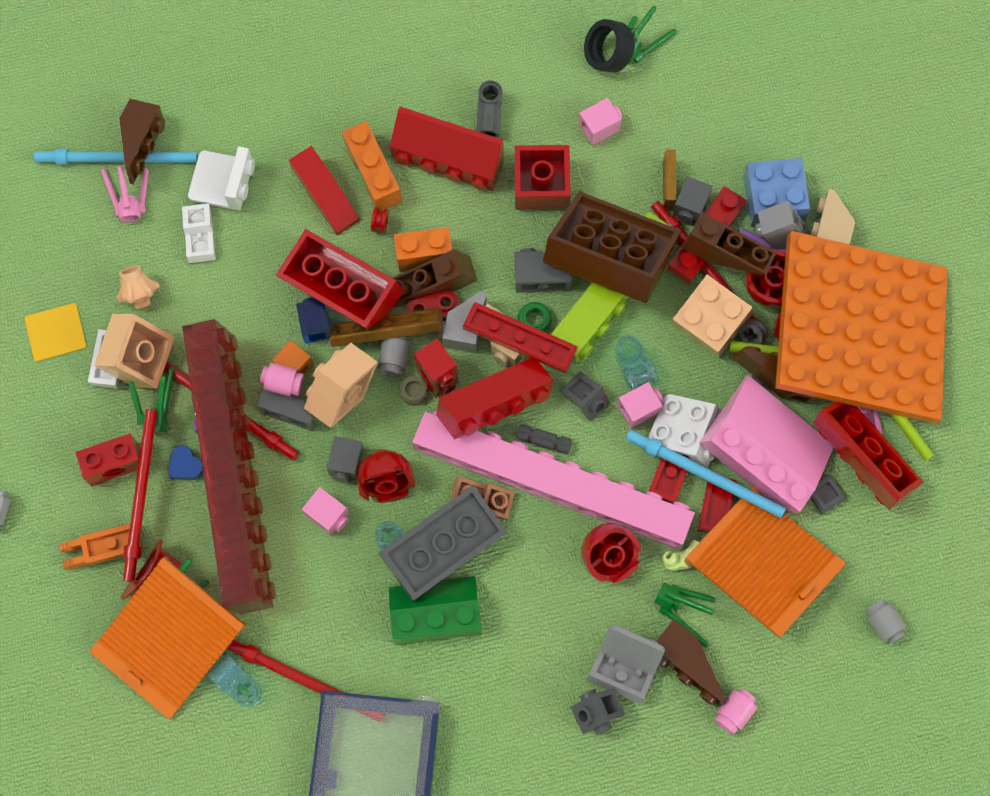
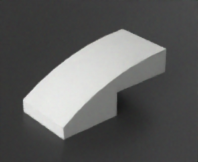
(198, 233)

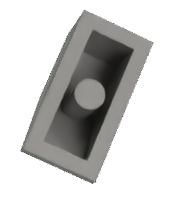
(778, 222)
(452, 329)

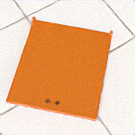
(765, 564)
(167, 638)

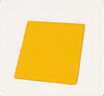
(55, 332)

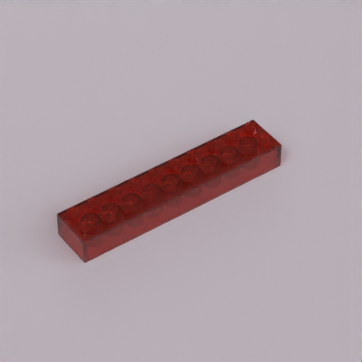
(228, 468)

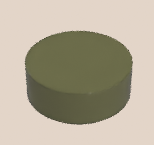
(414, 390)

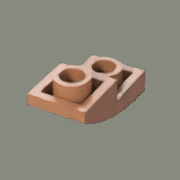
(496, 497)

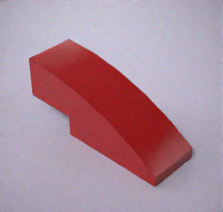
(323, 190)

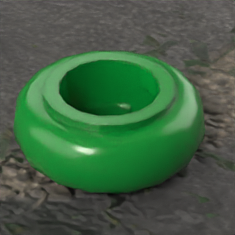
(535, 307)

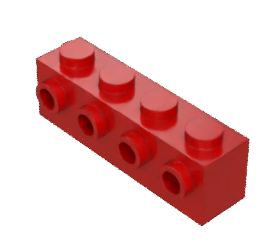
(494, 398)

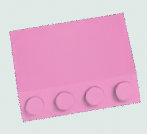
(768, 446)

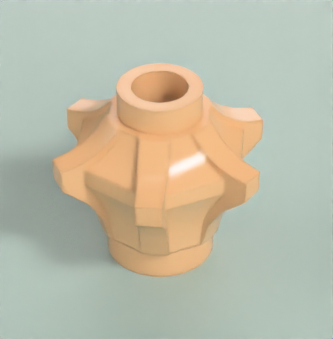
(136, 287)

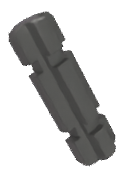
(544, 439)

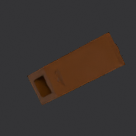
(139, 130)
(727, 247)
(440, 274)
(764, 368)
(688, 659)

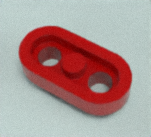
(434, 301)

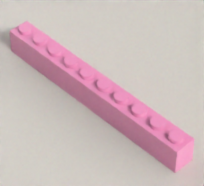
(557, 481)

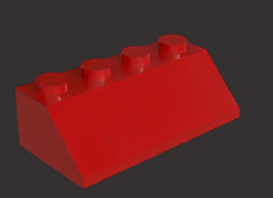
(447, 149)
(340, 280)
(867, 453)

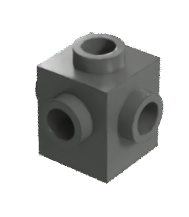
(597, 711)

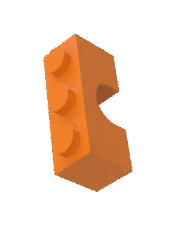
(372, 165)

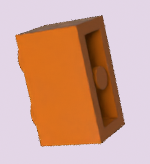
(421, 247)

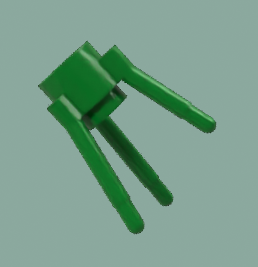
(638, 54)
(162, 405)
(671, 598)

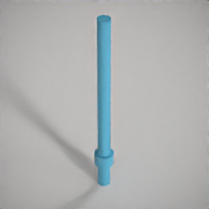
(64, 156)
(654, 447)

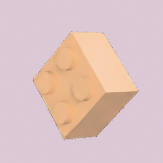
(713, 316)
(134, 350)
(339, 384)

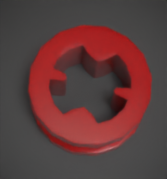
(379, 220)

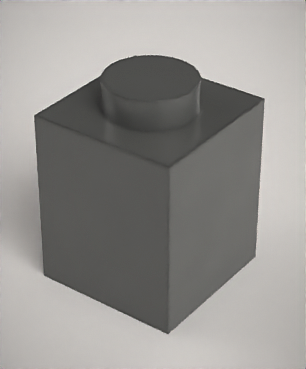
(692, 200)
(345, 459)

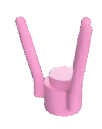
(128, 208)

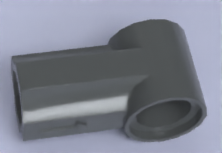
(489, 110)

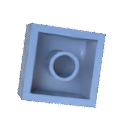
(774, 183)

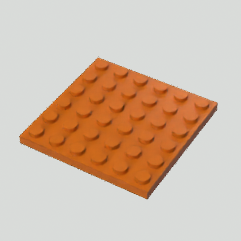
(862, 328)

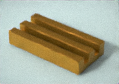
(669, 179)

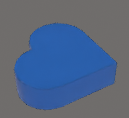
(184, 464)

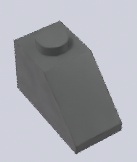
(536, 276)
(285, 409)

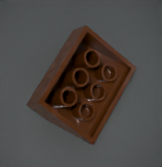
(611, 246)

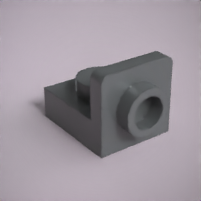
(586, 395)

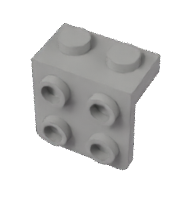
(626, 663)

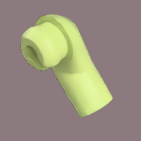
(676, 560)

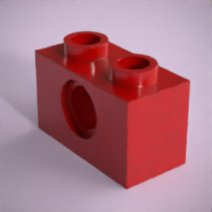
(436, 368)
(109, 459)

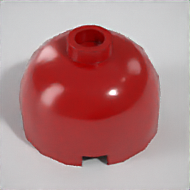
(768, 289)
(385, 476)
(610, 552)

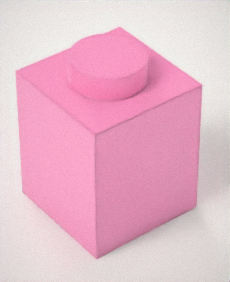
(600, 121)
(640, 405)
(326, 512)

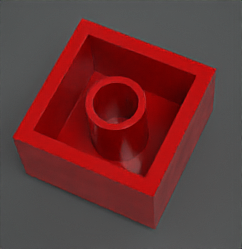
(542, 176)

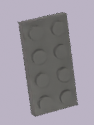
(442, 543)

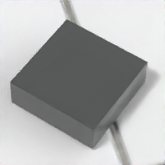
(827, 494)

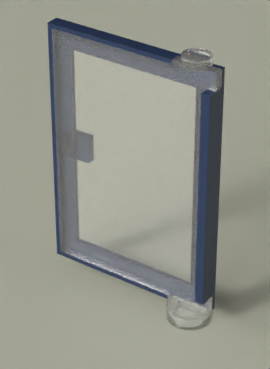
(374, 745)

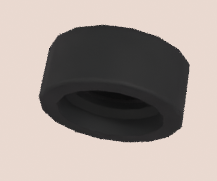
(594, 43)

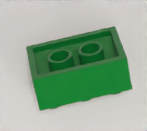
(440, 613)

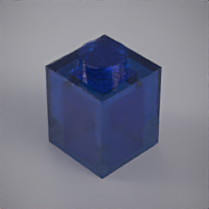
(313, 320)

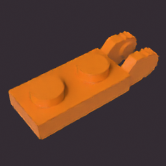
(97, 547)

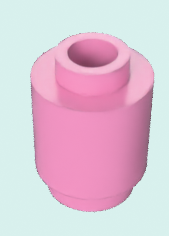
(282, 379)
(736, 711)

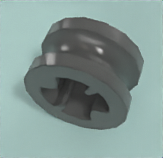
(758, 328)

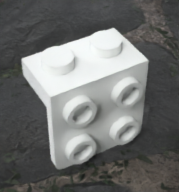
(222, 179)
(683, 425)

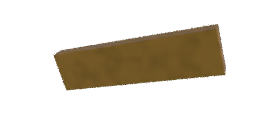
(388, 327)

